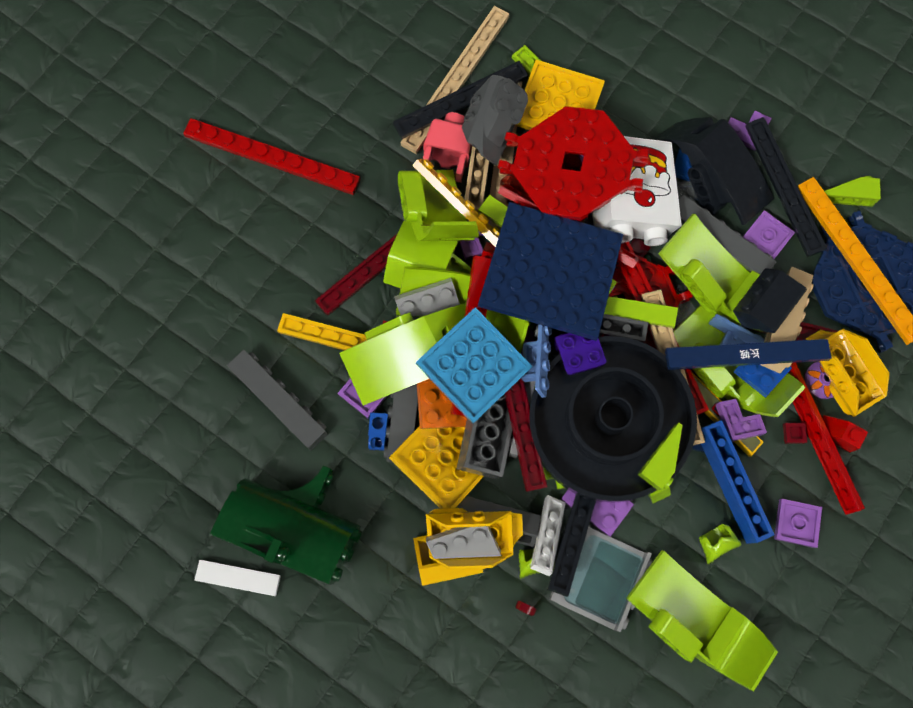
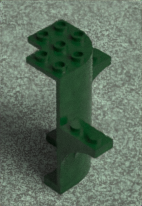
(289, 527)

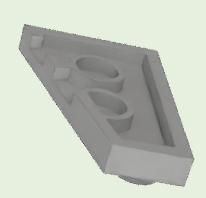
(428, 299)
(463, 543)

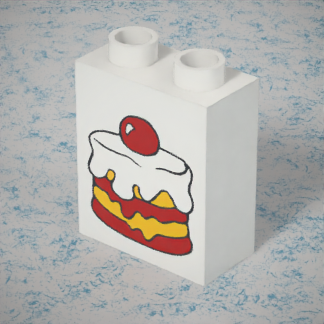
(654, 211)

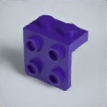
(579, 353)

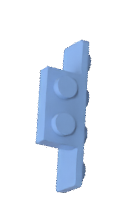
(734, 333)
(537, 355)

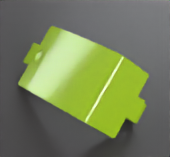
(412, 253)

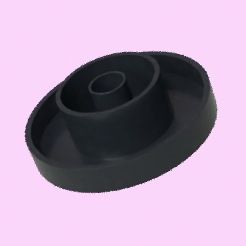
(610, 420)

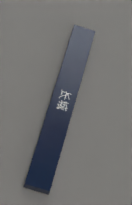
(748, 354)

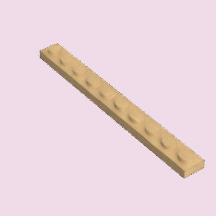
(462, 68)

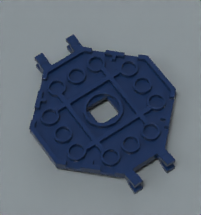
(842, 292)

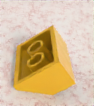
(432, 571)

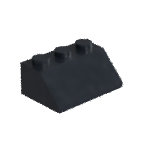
(769, 301)

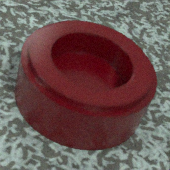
(525, 608)

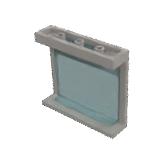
(604, 580)

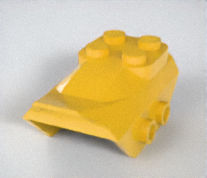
(854, 371)
(505, 526)

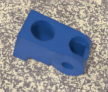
(377, 431)

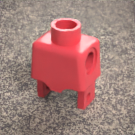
(448, 144)

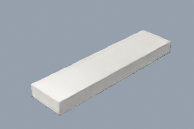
(548, 535)
(237, 577)

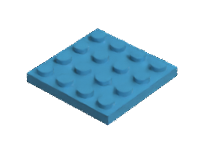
(473, 365)

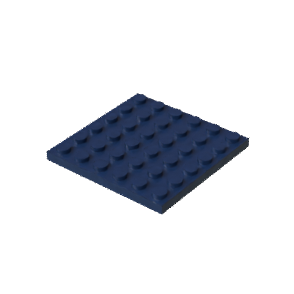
(551, 271)

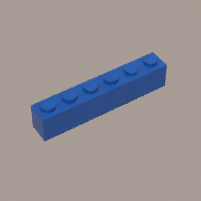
(735, 484)

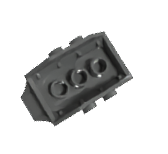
(491, 114)

